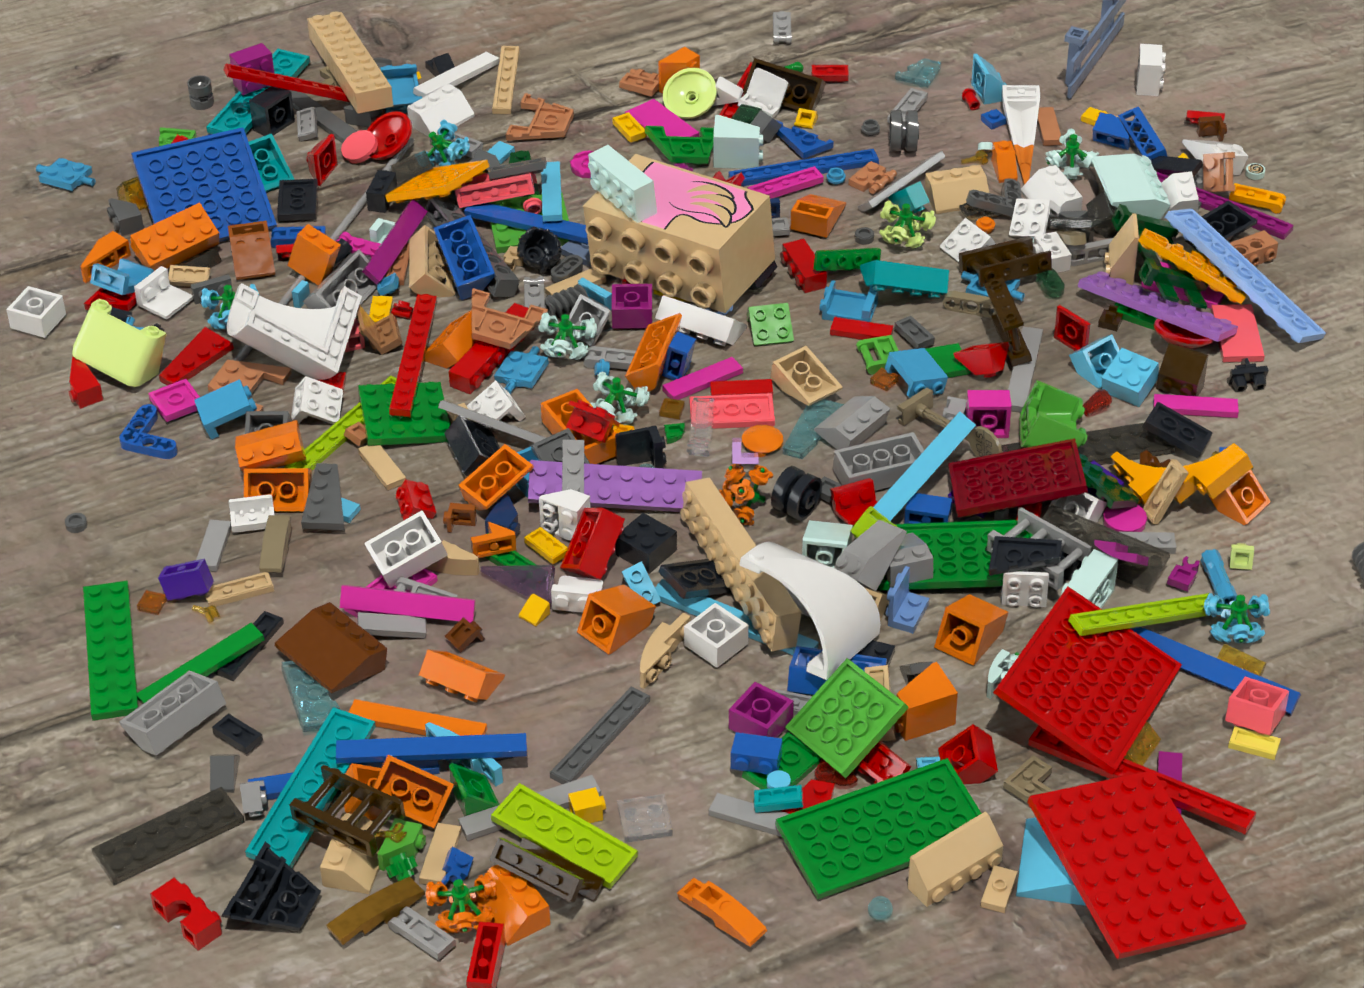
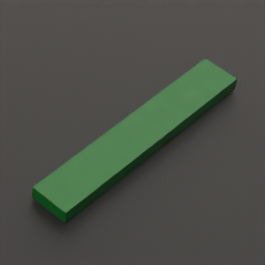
(209, 660)

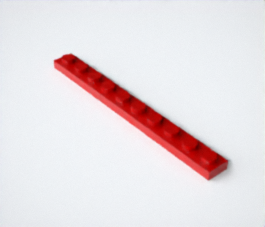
(413, 355)
(1182, 794)

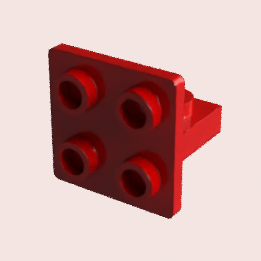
(591, 421)

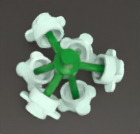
(1081, 157)
(568, 335)
(624, 397)

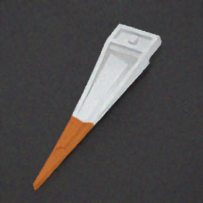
(1021, 112)

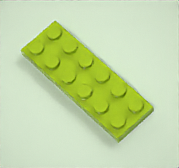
(564, 833)

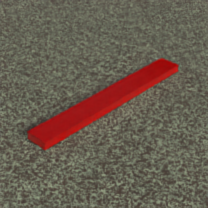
(285, 82)

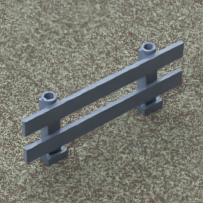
(1081, 43)

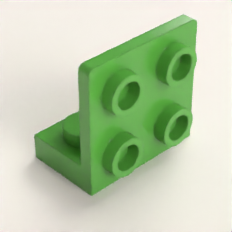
(770, 324)

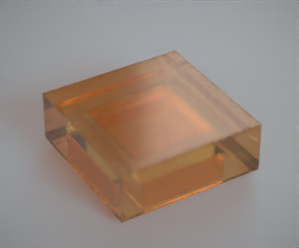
(884, 380)
(151, 602)

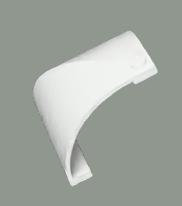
(297, 337)
(835, 602)

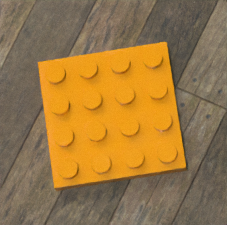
(437, 181)

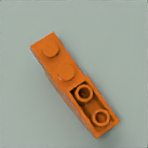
(724, 909)

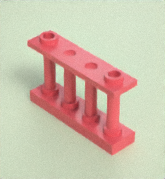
(487, 190)

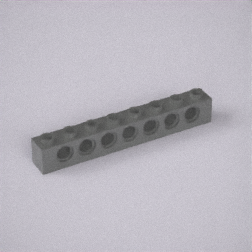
(504, 284)

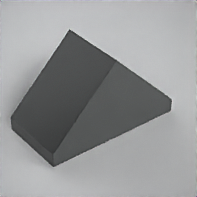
(224, 771)

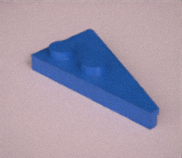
(802, 142)

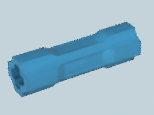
(1215, 569)

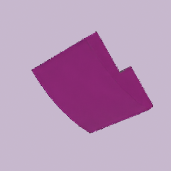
(1120, 551)

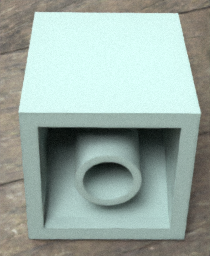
(736, 144)
(826, 541)

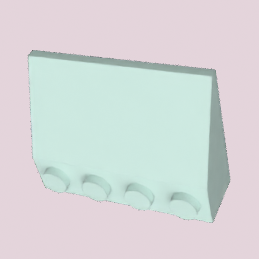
(1133, 183)

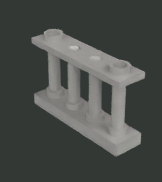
(1044, 530)

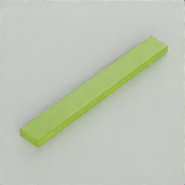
(333, 437)
(1138, 615)

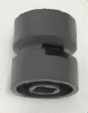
(200, 92)

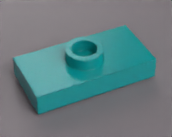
(778, 798)

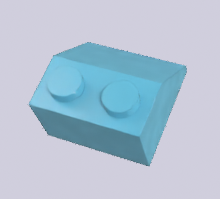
(986, 81)
(1095, 359)

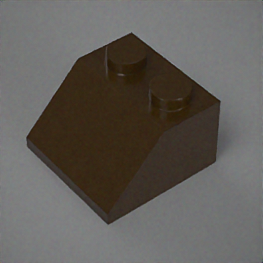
(1182, 371)

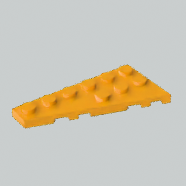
(1193, 263)

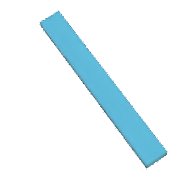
(924, 466)
(699, 604)

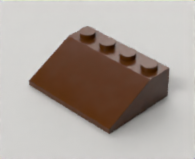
(333, 648)

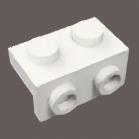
(250, 512)

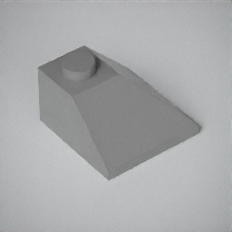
(589, 308)

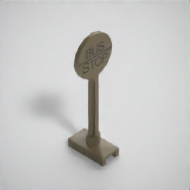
(981, 439)

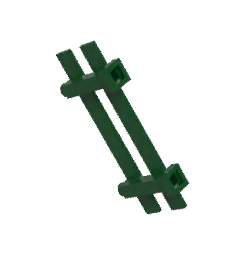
(1152, 269)

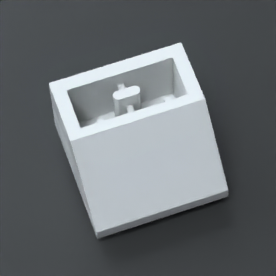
(562, 512)

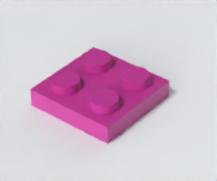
(174, 400)

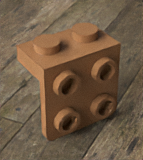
(383, 334)

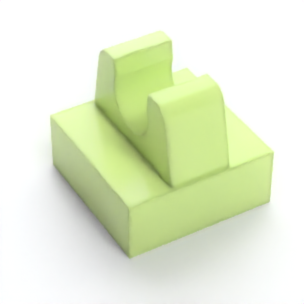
(1241, 556)

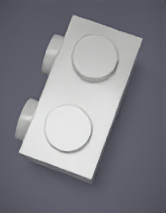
(1059, 252)

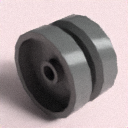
(903, 130)

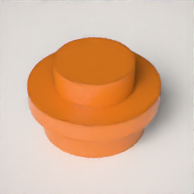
(986, 224)

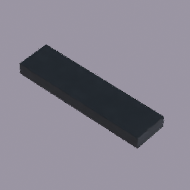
(268, 625)

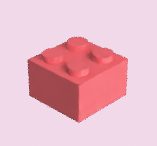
(1257, 706)

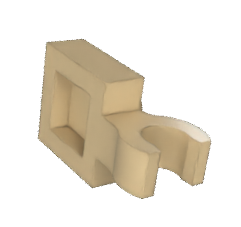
(512, 259)

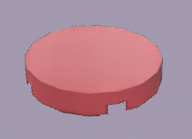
(359, 146)

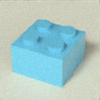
(1130, 377)

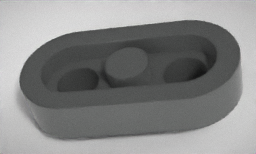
(567, 268)

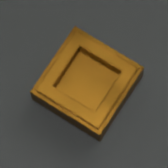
(672, 408)

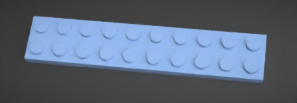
(1245, 275)

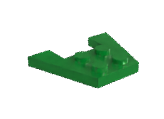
(683, 149)

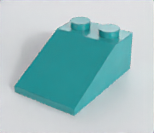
(270, 162)

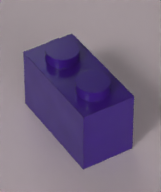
(186, 579)

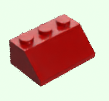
(593, 543)

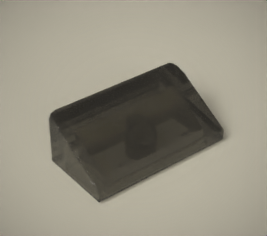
(412, 166)
(207, 258)

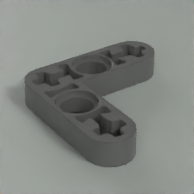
(995, 203)

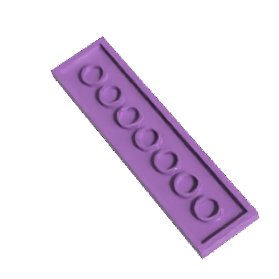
(1154, 305)
(617, 485)

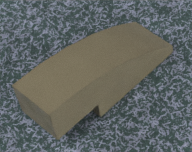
(275, 543)

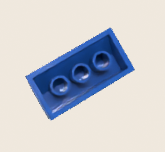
(464, 255)
(807, 683)

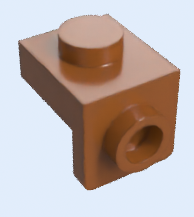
(460, 515)

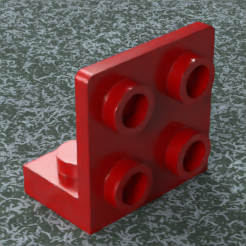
(853, 500)

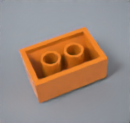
(451, 343)
(270, 447)
(494, 478)
(286, 485)
(460, 675)
(420, 791)
(516, 905)

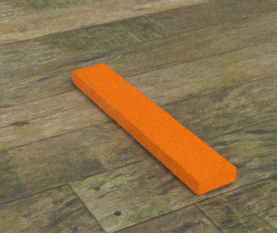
(412, 720)

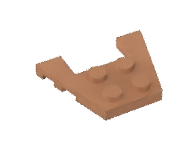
(548, 121)
(500, 327)
(249, 374)

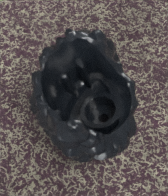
(539, 249)

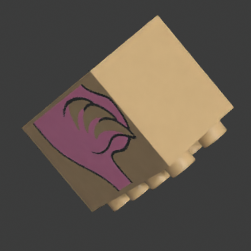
(699, 245)

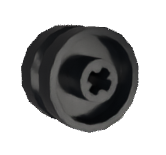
(796, 493)

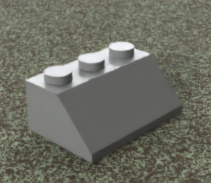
(853, 422)

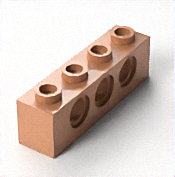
(1257, 247)

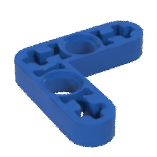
(161, 447)

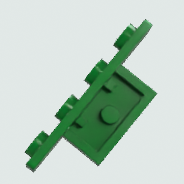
(844, 258)

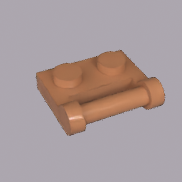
(1214, 172)

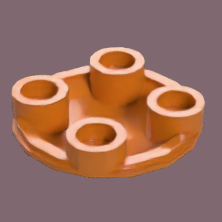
(762, 439)

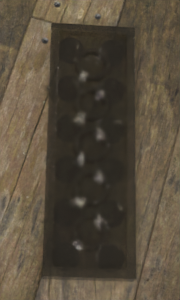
(1088, 531)
(167, 835)

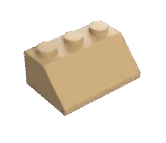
(950, 187)
(348, 868)

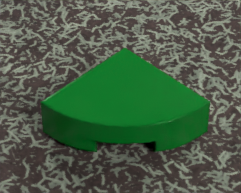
(674, 432)

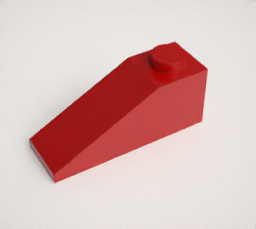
(83, 384)

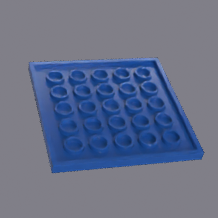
(208, 171)

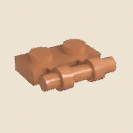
(640, 82)
(872, 177)

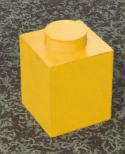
(587, 804)

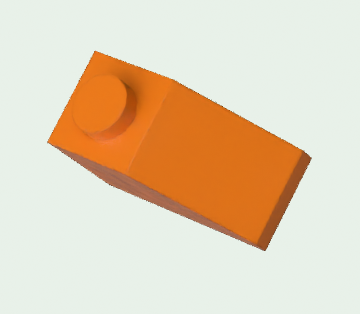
(1004, 160)

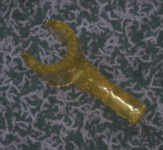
(979, 156)
(210, 612)
(395, 834)

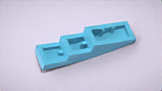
(487, 766)

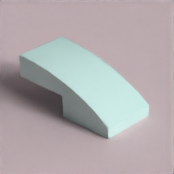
(995, 672)

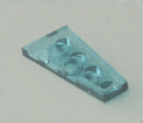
(803, 436)
(308, 697)

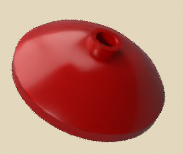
(392, 134)
(1180, 336)

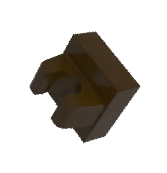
(1110, 319)

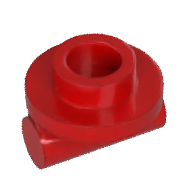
(402, 309)

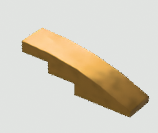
(374, 909)

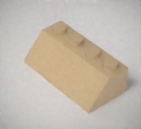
(427, 266)
(954, 860)

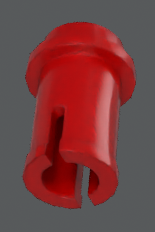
(969, 96)

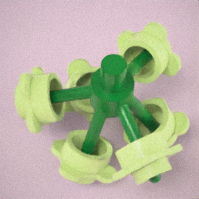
(906, 225)

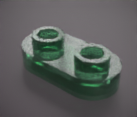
(1051, 283)

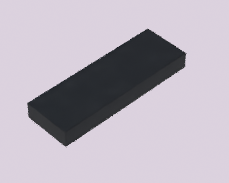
(1173, 165)

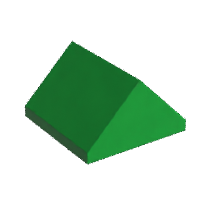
(471, 790)

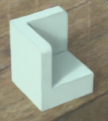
(380, 230)

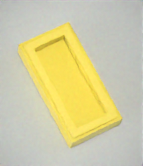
(1254, 743)

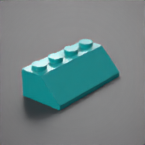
(905, 277)

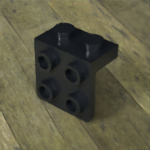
(640, 446)

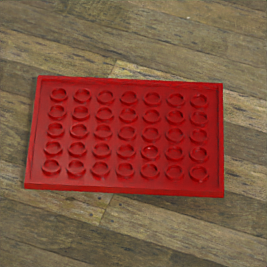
(1088, 687)
(1136, 864)

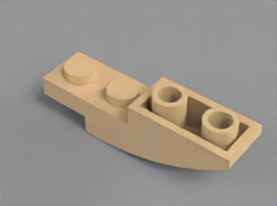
(456, 562)
(658, 649)

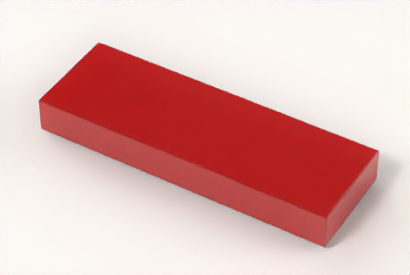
(859, 329)
(739, 387)

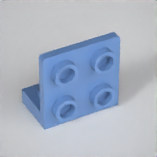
(904, 607)

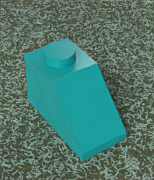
(912, 195)

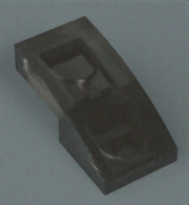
(974, 213)

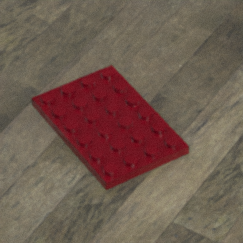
(1017, 478)

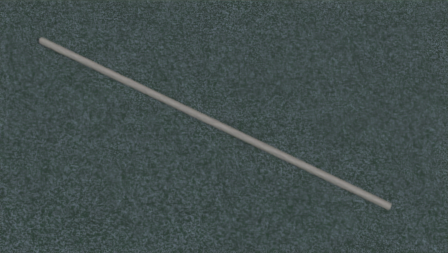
(335, 236)

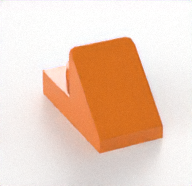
(496, 542)

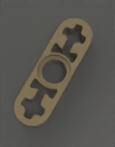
(1072, 237)
(958, 297)

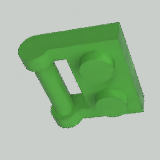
(882, 347)

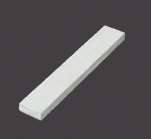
(458, 74)

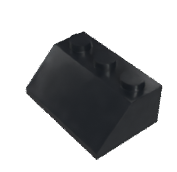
(1228, 221)
(470, 443)

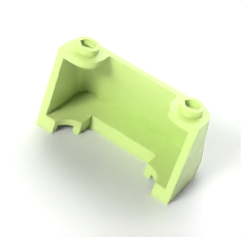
(117, 347)

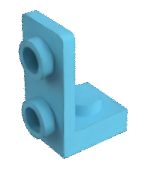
(640, 582)

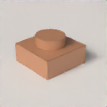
(356, 434)

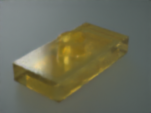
(1241, 660)
(1143, 745)

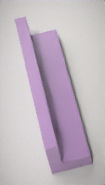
(742, 458)

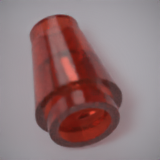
(1098, 401)

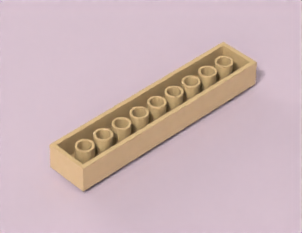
(350, 62)
(725, 542)

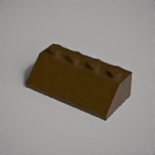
(802, 90)

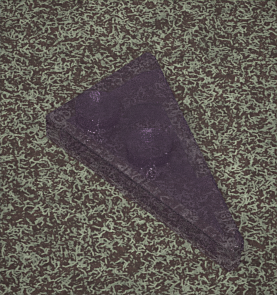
(524, 579)

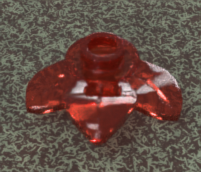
(826, 773)

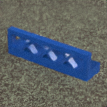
(1146, 132)

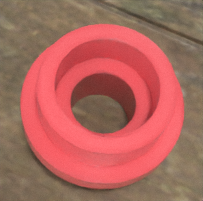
(533, 205)

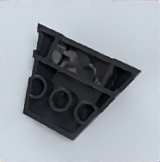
(273, 894)

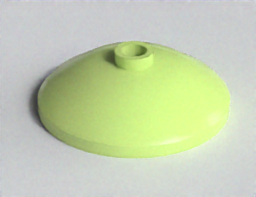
(687, 85)

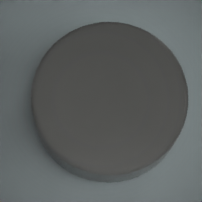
(864, 235)
(76, 522)

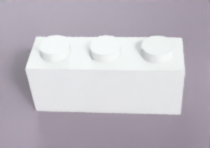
(443, 104)
(1053, 185)

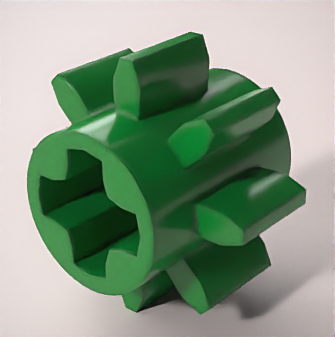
(401, 866)

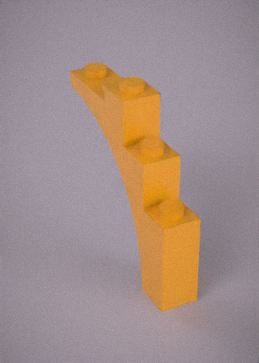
(1207, 476)

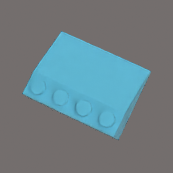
(1042, 871)

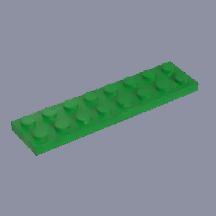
(110, 650)

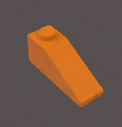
(106, 252)

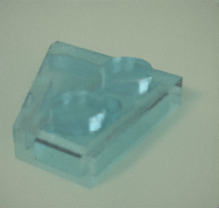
(920, 73)

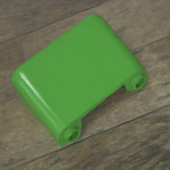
(1050, 417)

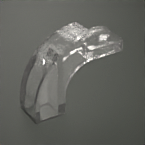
(701, 427)

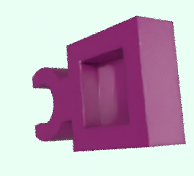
(1183, 576)

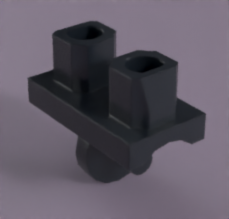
(1246, 374)

